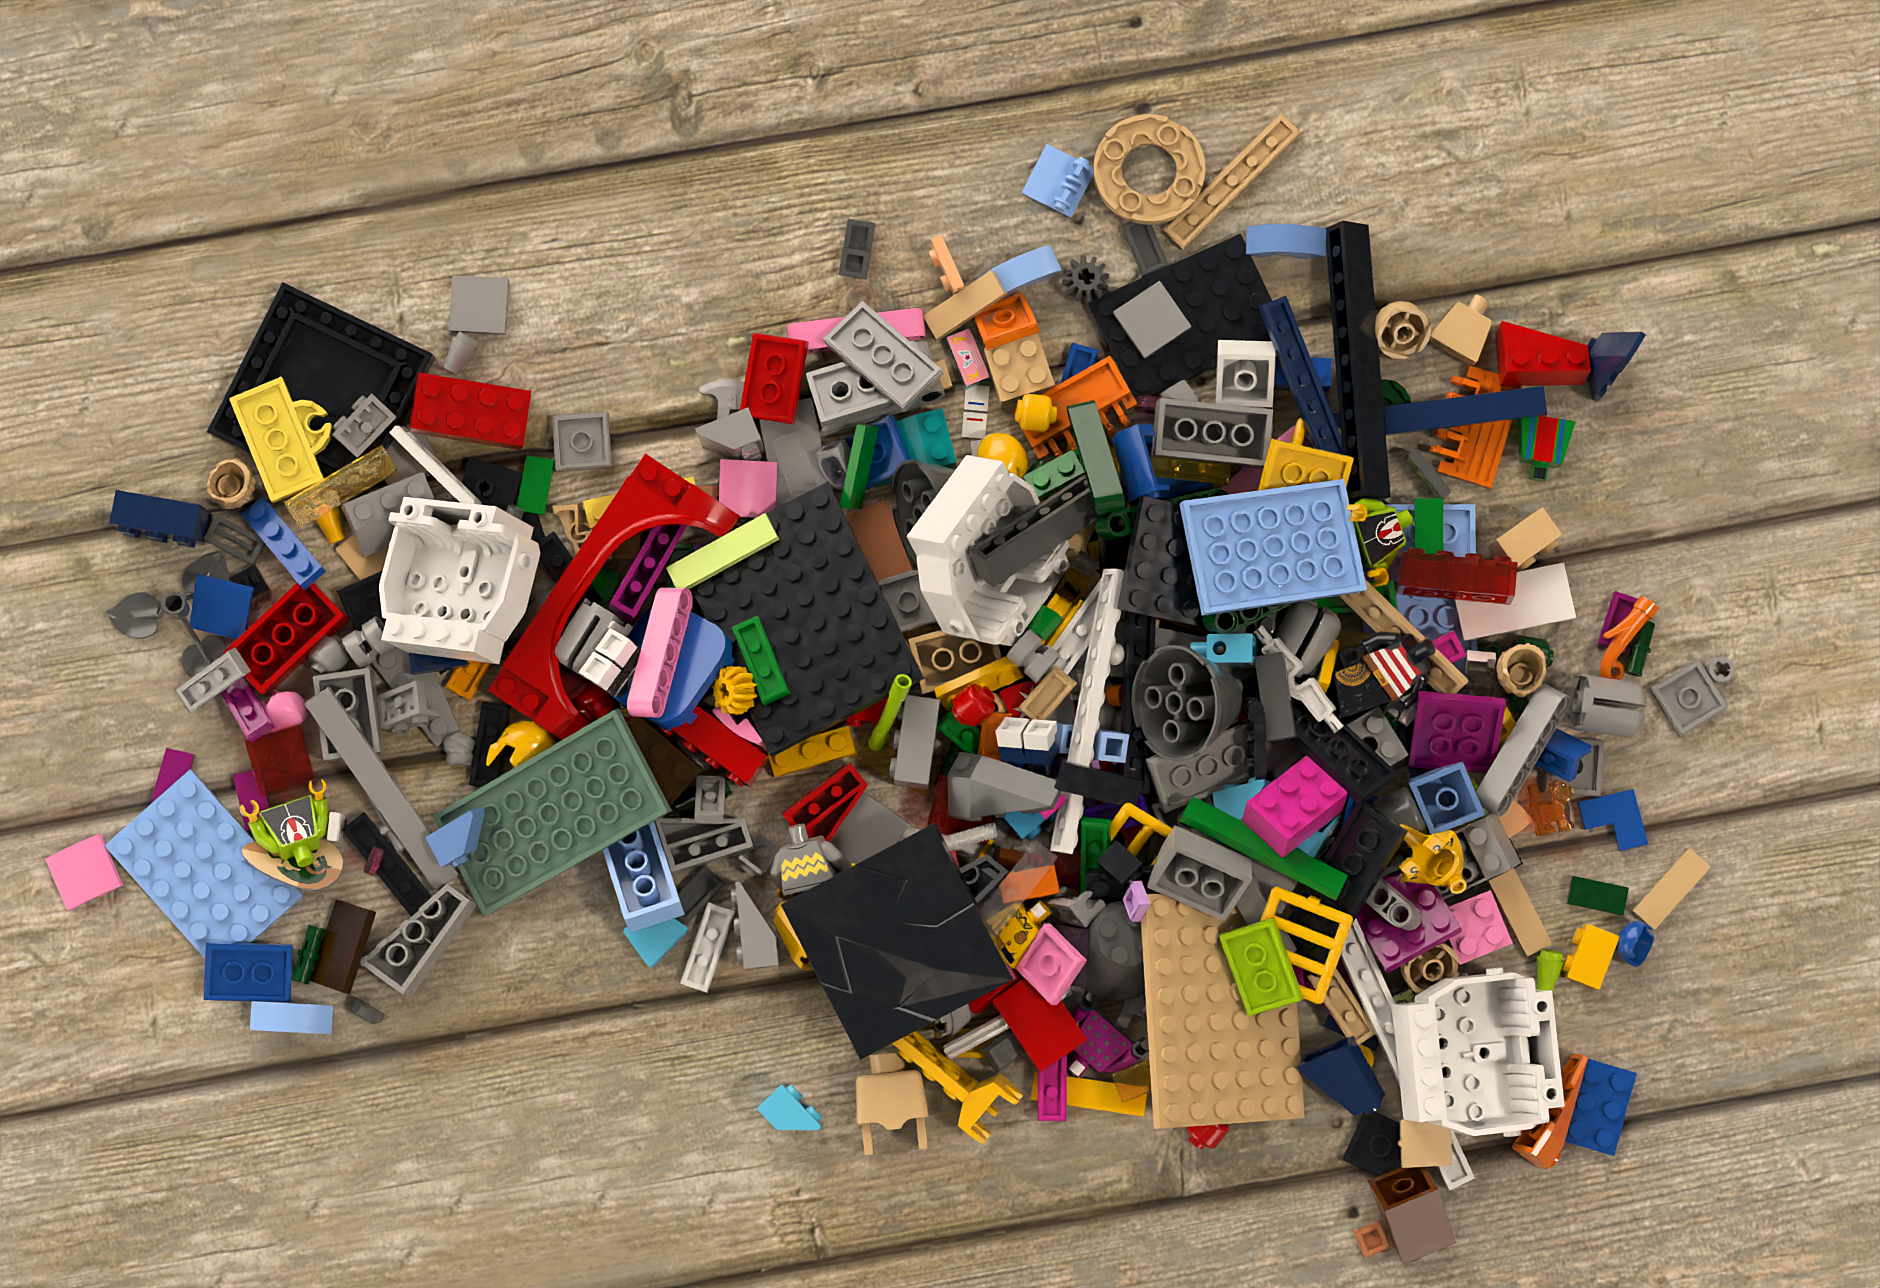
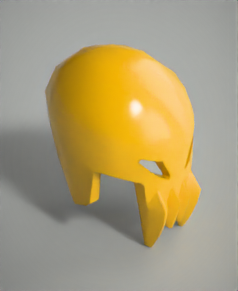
(1006, 449)
(526, 738)

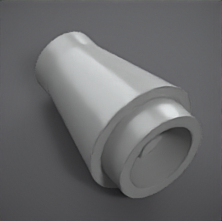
(460, 352)

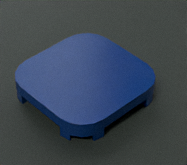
(701, 657)

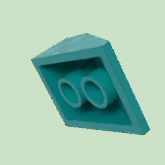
(927, 439)

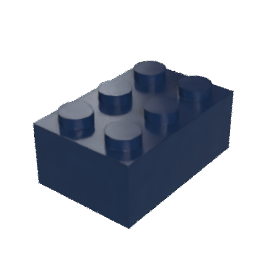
(159, 519)

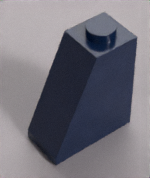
(1344, 1076)

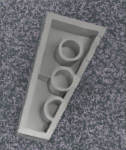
(419, 941)

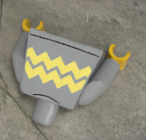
(805, 862)

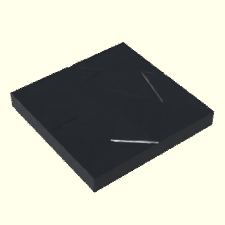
(328, 361)
(898, 941)

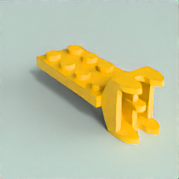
(958, 1083)

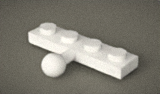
(1077, 636)

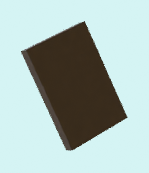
(343, 946)

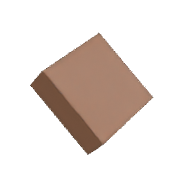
(1372, 1239)

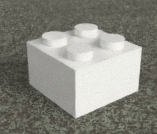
(1245, 373)

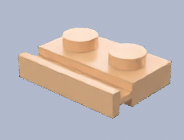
(941, 257)

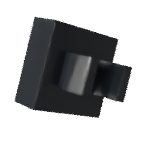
(253, 578)

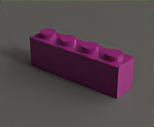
(645, 571)

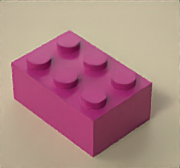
(1294, 806)

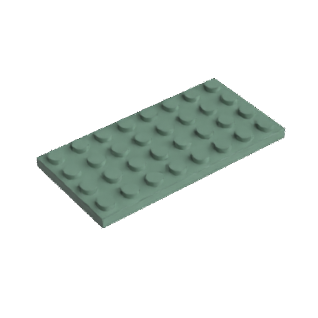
(557, 811)

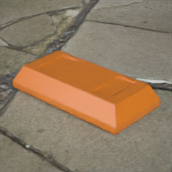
(988, 740)

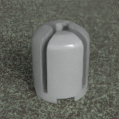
(1312, 630)
(585, 634)
(1602, 718)

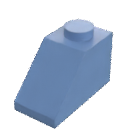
(457, 839)

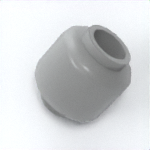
(328, 656)

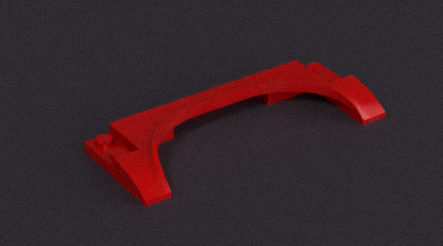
(646, 500)

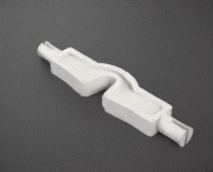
(1309, 691)

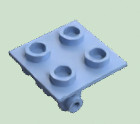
(1059, 180)

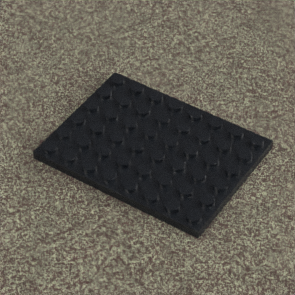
(820, 617)

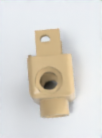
(890, 1098)

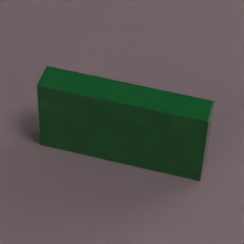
(1597, 895)

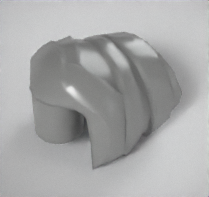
(459, 749)

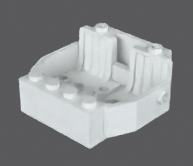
(965, 512)
(429, 576)
(1479, 1095)

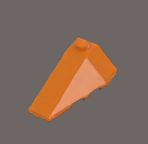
(1545, 1140)

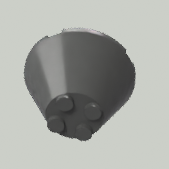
(915, 488)
(1183, 702)
(1114, 954)

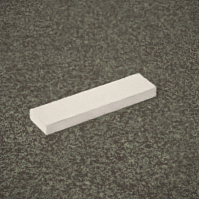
(433, 465)

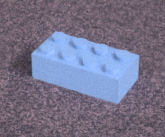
(643, 879)

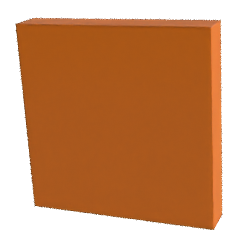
(1006, 321)

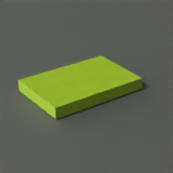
(1261, 966)

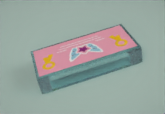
(968, 358)

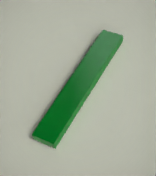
(1240, 837)

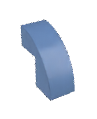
(1286, 239)

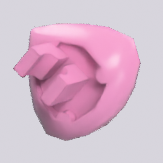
(285, 709)

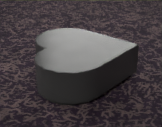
(366, 1011)

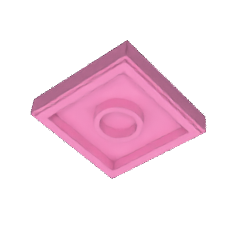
(1050, 964)

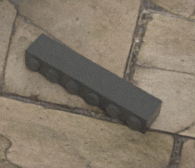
(1035, 532)

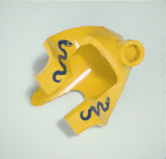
(1434, 860)

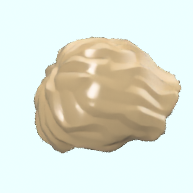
(231, 484)
(1521, 669)

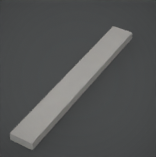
(378, 784)

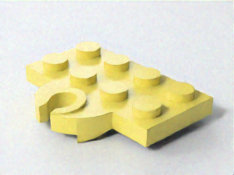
(282, 437)

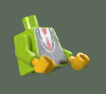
(1378, 535)
(291, 827)

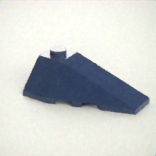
(1609, 357)

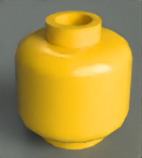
(1035, 412)

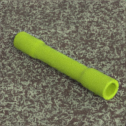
(896, 696)

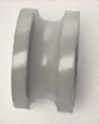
(1720, 661)

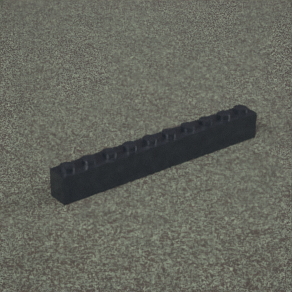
(1357, 359)

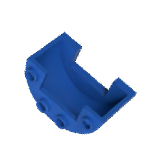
(1137, 471)

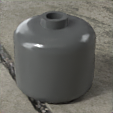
(1402, 809)

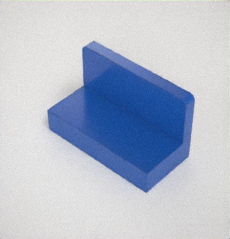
(1563, 755)

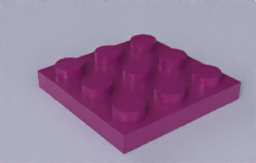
(1456, 730)
(1398, 946)

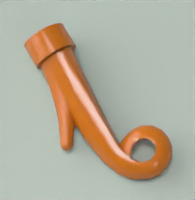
(1624, 633)

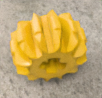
(734, 690)

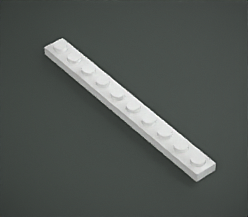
(1089, 703)
(1378, 1007)

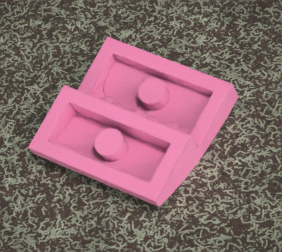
(748, 486)
(745, 729)
(84, 872)

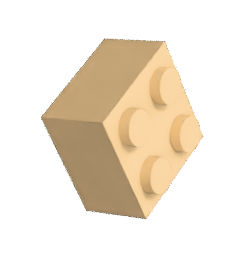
(1018, 369)
(1530, 537)

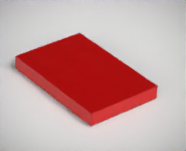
(774, 378)
(1041, 1028)

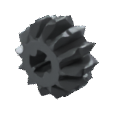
(1092, 272)

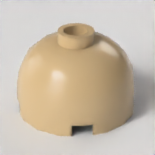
(1401, 329)
(1430, 967)

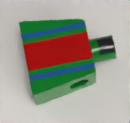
(1543, 443)

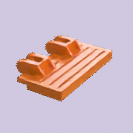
(1098, 383)
(1479, 444)

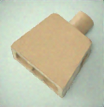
(1463, 331)

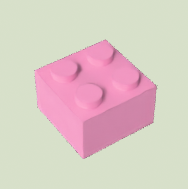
(1481, 927)

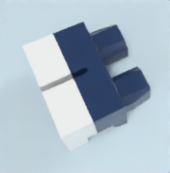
(1028, 743)

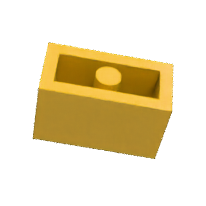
(1590, 956)

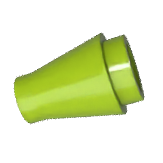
(1548, 969)

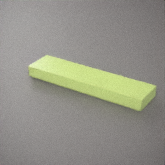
(723, 553)

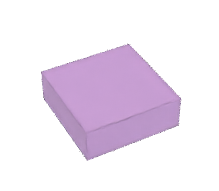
(1136, 901)

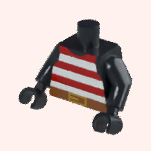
(1398, 665)

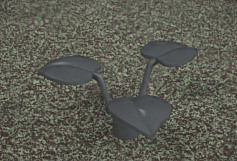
(138, 614)

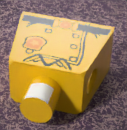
(1021, 931)

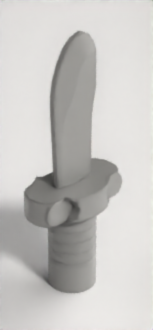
(388, 832)

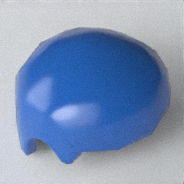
(1634, 943)

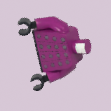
(1107, 1045)

